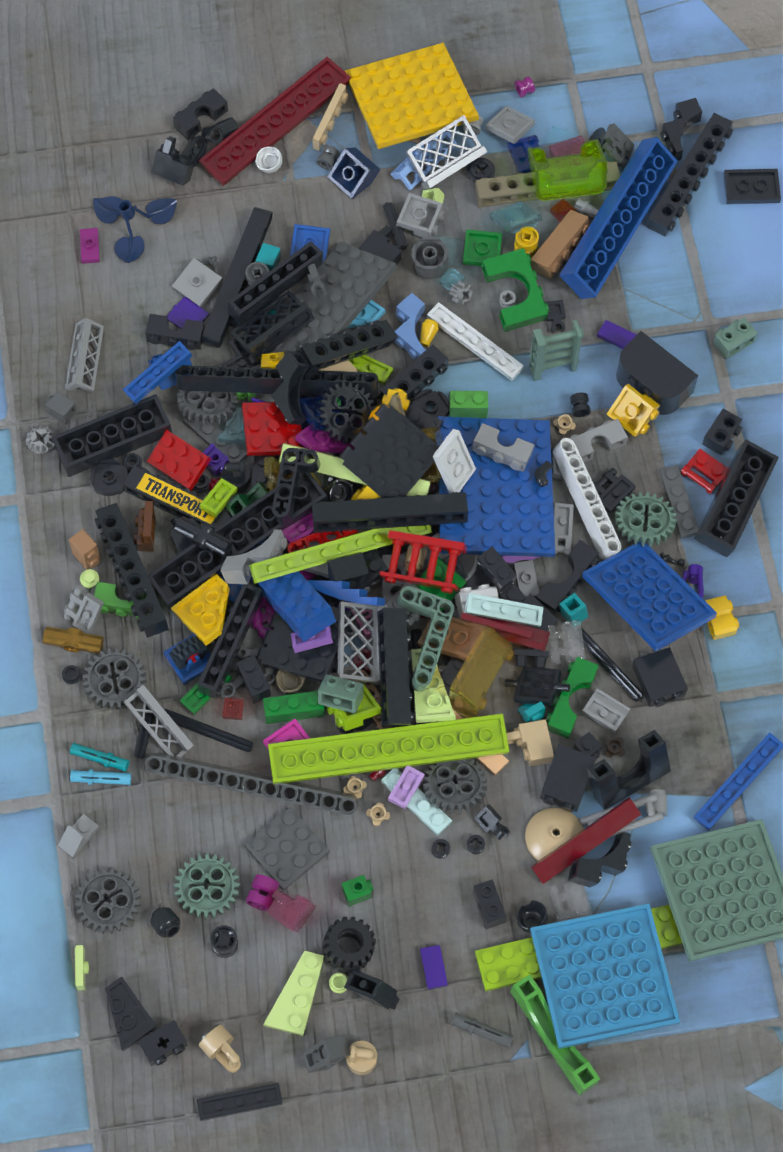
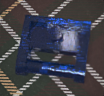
(520, 152)

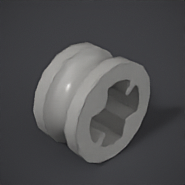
(511, 295)

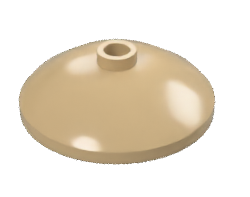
(539, 831)

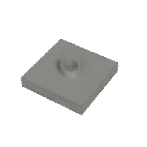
(510, 124)
(197, 282)

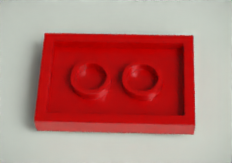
(179, 460)

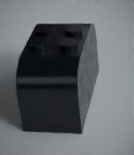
(655, 373)

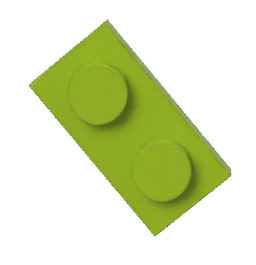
(218, 497)

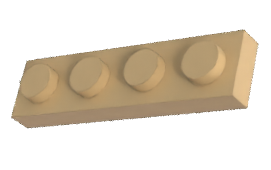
(327, 122)

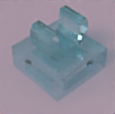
(450, 278)

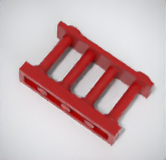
(417, 543)

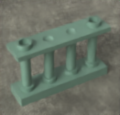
(540, 347)

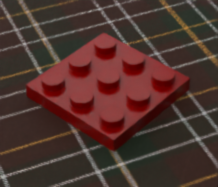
(267, 429)

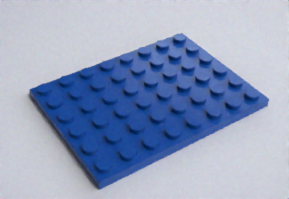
(504, 503)

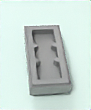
(526, 577)

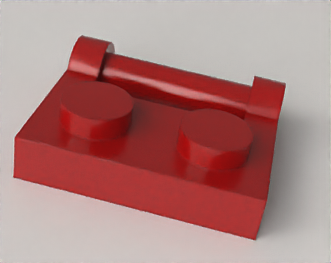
(706, 466)

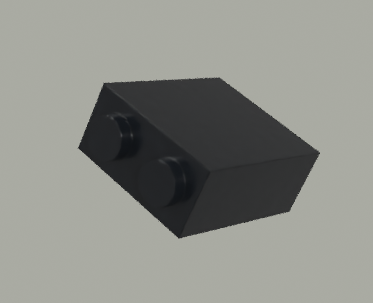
(660, 677)

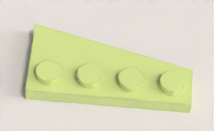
(432, 703)
(295, 1001)

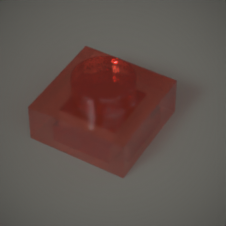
(561, 209)
(233, 708)

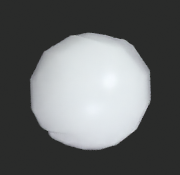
(269, 159)

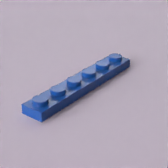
(738, 781)

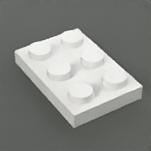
(454, 462)

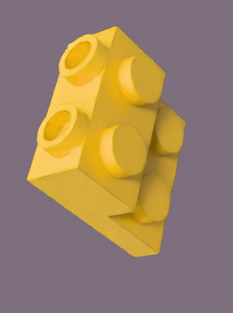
(634, 410)

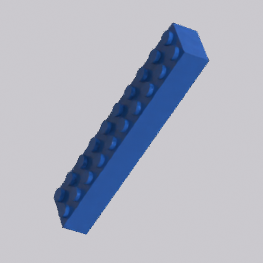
(618, 218)

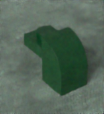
(242, 501)

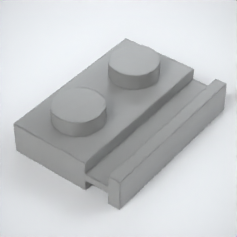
(606, 710)

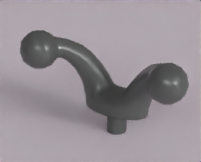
(213, 261)

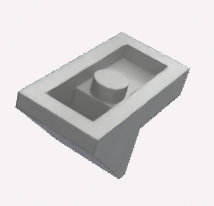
(77, 835)

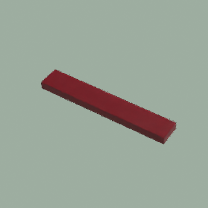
(586, 840)

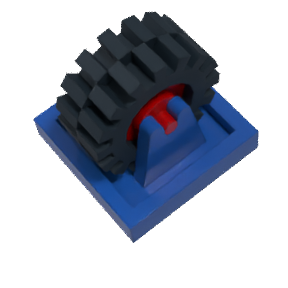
(188, 658)

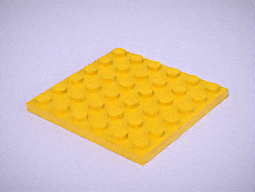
(410, 95)

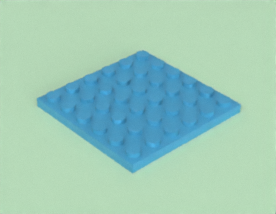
(604, 976)

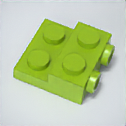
(366, 709)

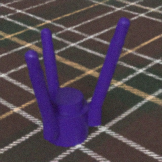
(695, 576)

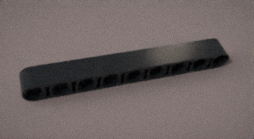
(236, 277)

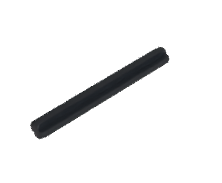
(611, 667)
(210, 731)

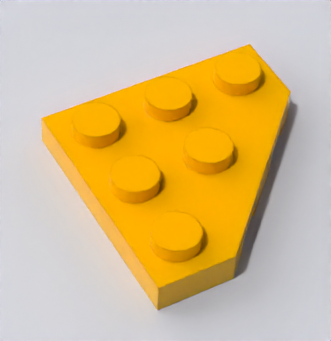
(204, 609)

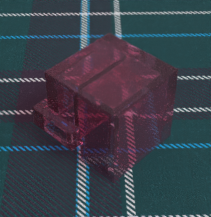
(289, 911)

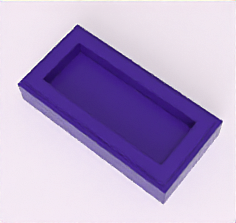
(615, 334)
(433, 967)

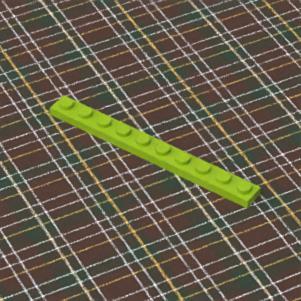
(321, 553)

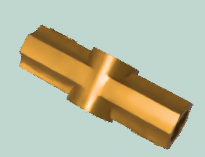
(73, 640)

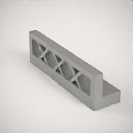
(78, 355)
(163, 717)

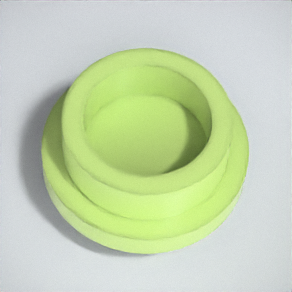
(89, 578)
(338, 982)

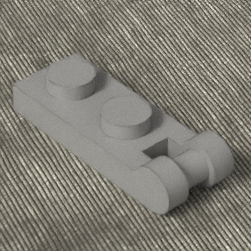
(563, 527)

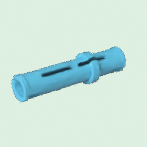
(76, 776)

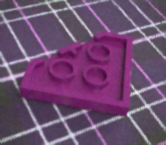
(320, 441)

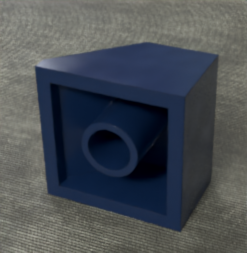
(353, 172)

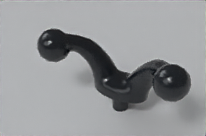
(681, 562)

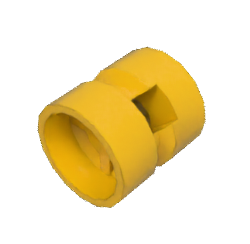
(527, 239)

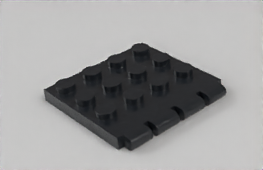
(391, 453)
(310, 663)

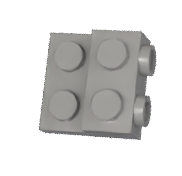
(421, 215)

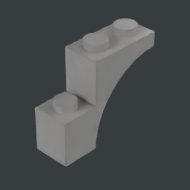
(237, 569)

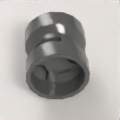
(327, 158)

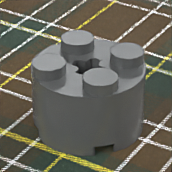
(430, 257)

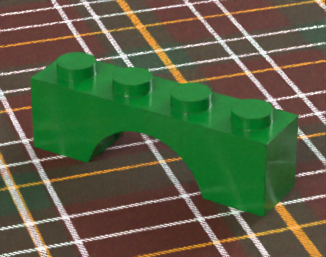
(563, 718)

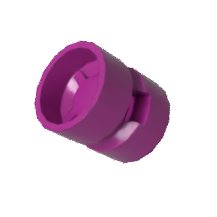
(265, 886)

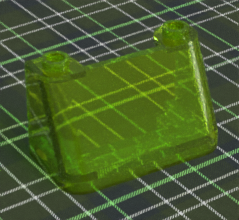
(569, 175)

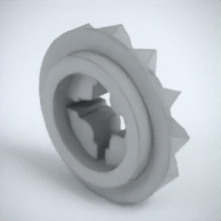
(38, 446)

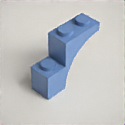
(409, 313)

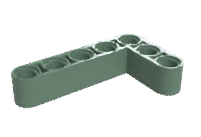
(434, 636)

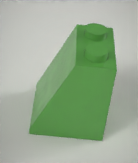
(468, 404)

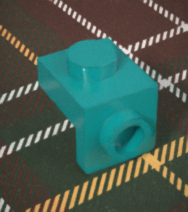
(532, 712)

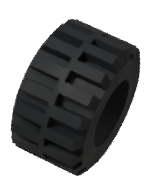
(352, 929)

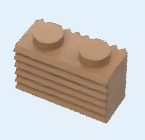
(85, 549)

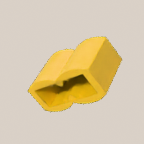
(724, 623)

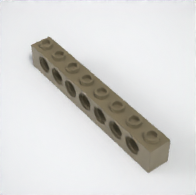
(521, 192)

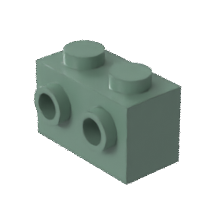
(735, 337)
(340, 693)

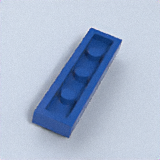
(157, 372)

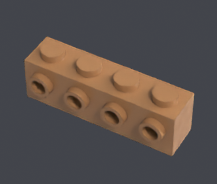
(560, 244)

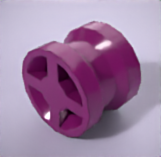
(524, 87)

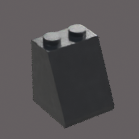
(567, 778)

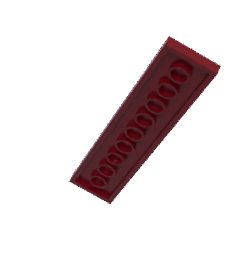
(274, 121)

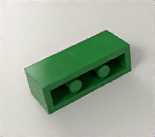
(292, 706)

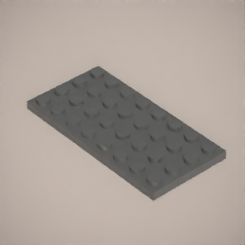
(350, 283)

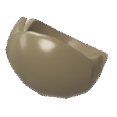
(289, 683)

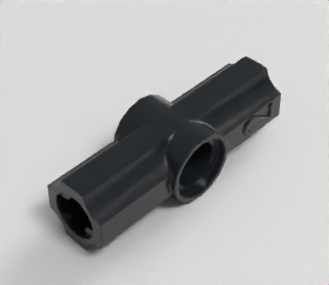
(203, 536)

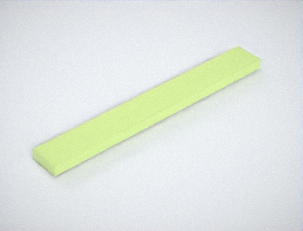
(334, 466)

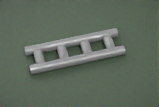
(651, 818)

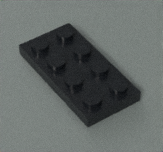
(374, 564)

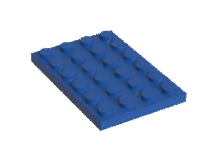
(649, 595)

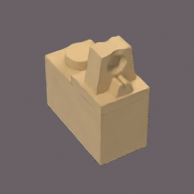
(536, 740)

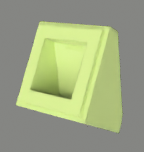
(433, 194)

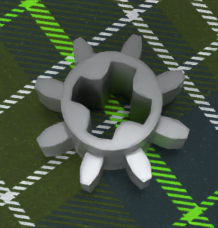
(461, 292)

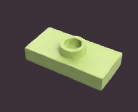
(81, 967)

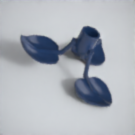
(111, 207)

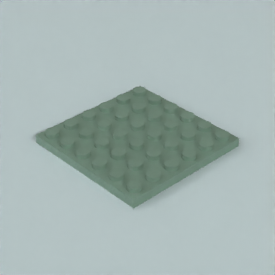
(722, 889)

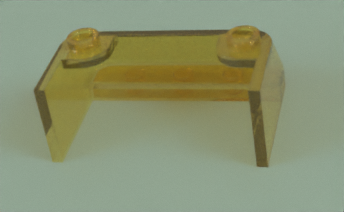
(478, 672)

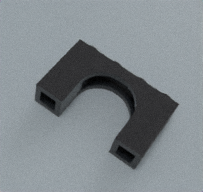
(651, 766)

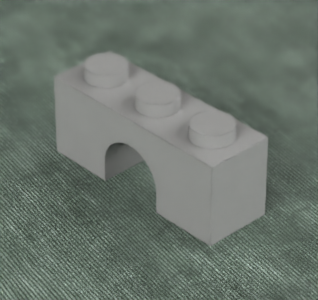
(609, 433)
(515, 456)

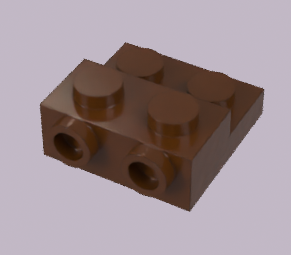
(146, 528)

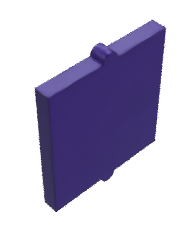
(186, 310)

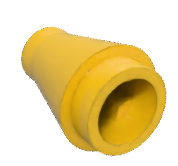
(428, 331)

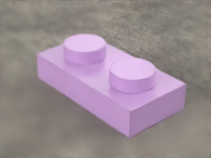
(406, 787)

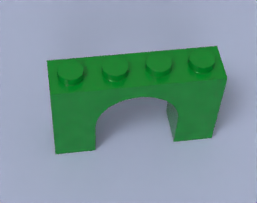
(517, 265)

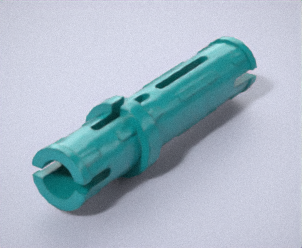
(121, 764)

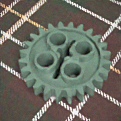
(660, 519)
(206, 904)

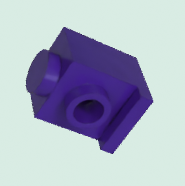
(215, 466)

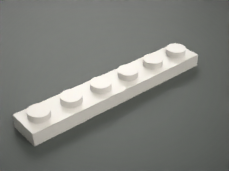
(475, 342)

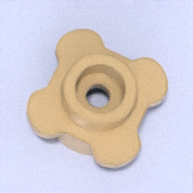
(564, 419)
(353, 781)
(378, 808)

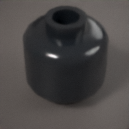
(165, 922)

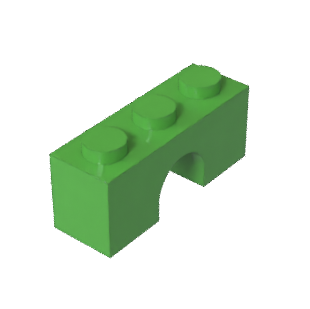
(108, 594)

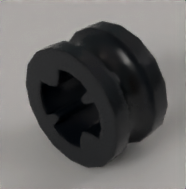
(480, 840)
(446, 850)

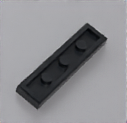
(239, 1102)

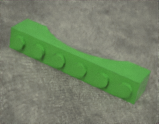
(569, 1059)

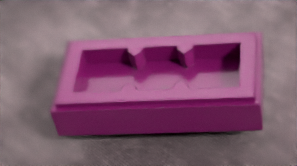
(89, 245)

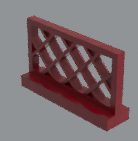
(513, 631)

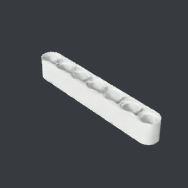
(586, 499)

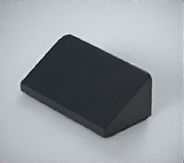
(347, 567)

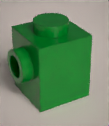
(357, 890)

